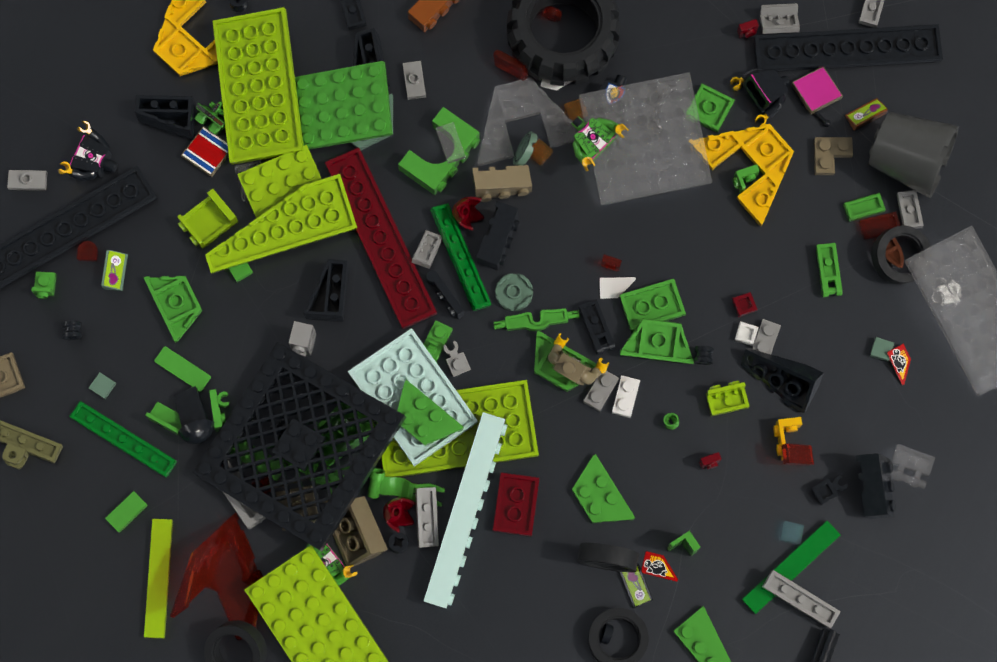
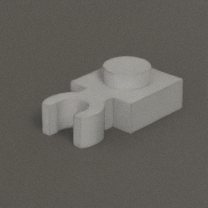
(457, 362)

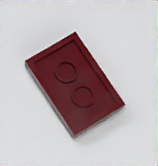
(516, 504)

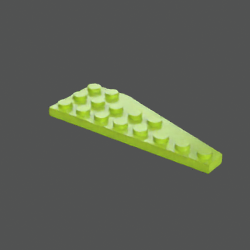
(304, 217)

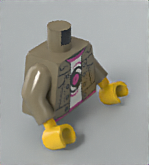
(572, 367)

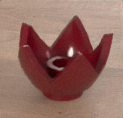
(466, 213)
(397, 514)

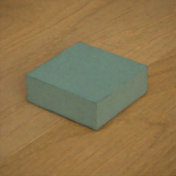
(880, 349)
(102, 385)

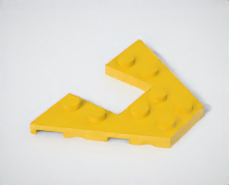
(177, 46)
(764, 148)

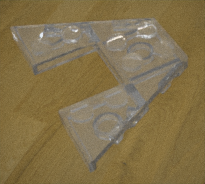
(516, 102)

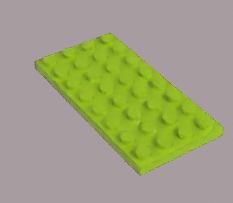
(258, 86)
(502, 400)
(312, 613)

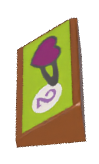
(866, 114)

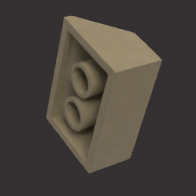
(359, 534)

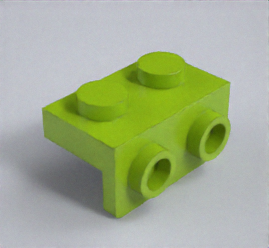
(727, 398)

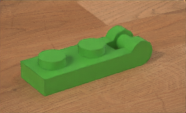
(829, 269)

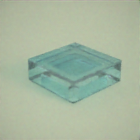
(792, 532)

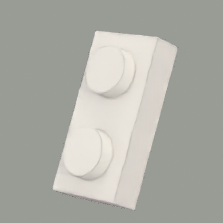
(625, 396)

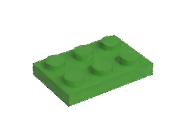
(652, 302)

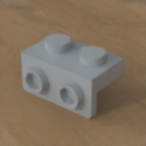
(779, 18)

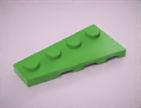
(701, 638)

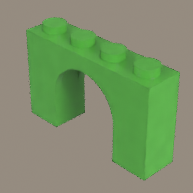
(434, 176)

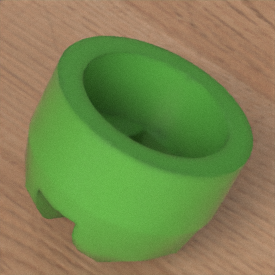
(674, 418)

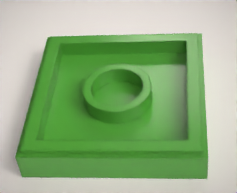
(712, 107)

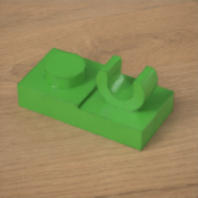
(437, 339)
(218, 417)

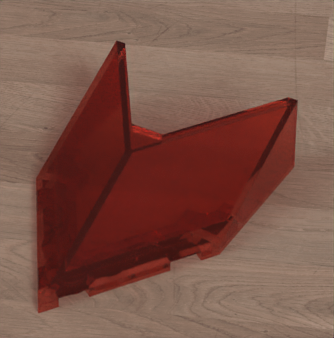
(224, 565)

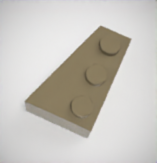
(502, 183)

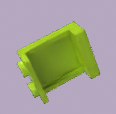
(207, 220)

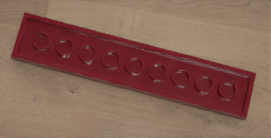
(382, 240)

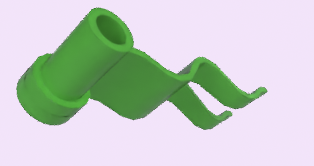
(395, 486)

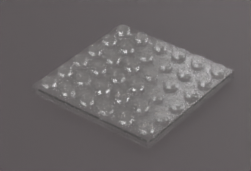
(663, 142)

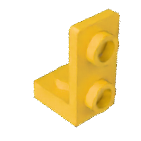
(787, 424)

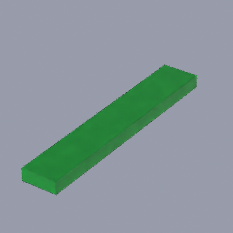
(460, 257)
(123, 439)
(794, 564)

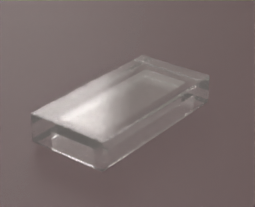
(450, 143)

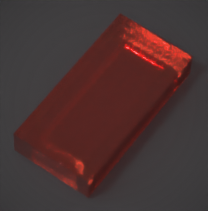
(510, 65)
(876, 225)
(797, 454)

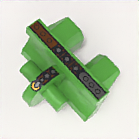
(205, 112)

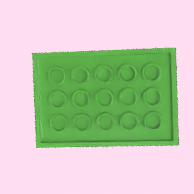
(344, 105)

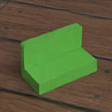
(165, 418)
(687, 541)

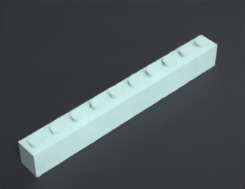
(465, 507)

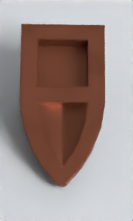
(894, 253)

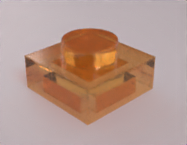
(541, 152)

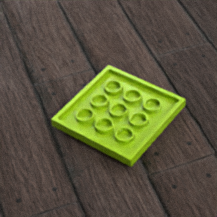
(278, 178)

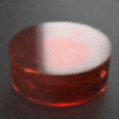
(552, 14)

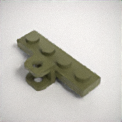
(22, 443)

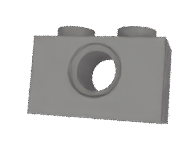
(302, 338)

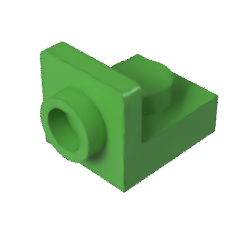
(747, 174)
(44, 284)

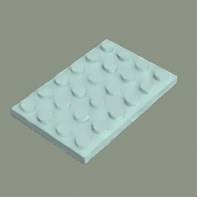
(384, 377)

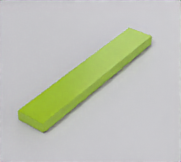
(158, 578)

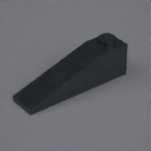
(789, 379)

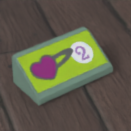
(114, 270)

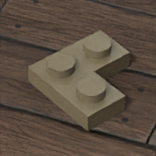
(829, 148)

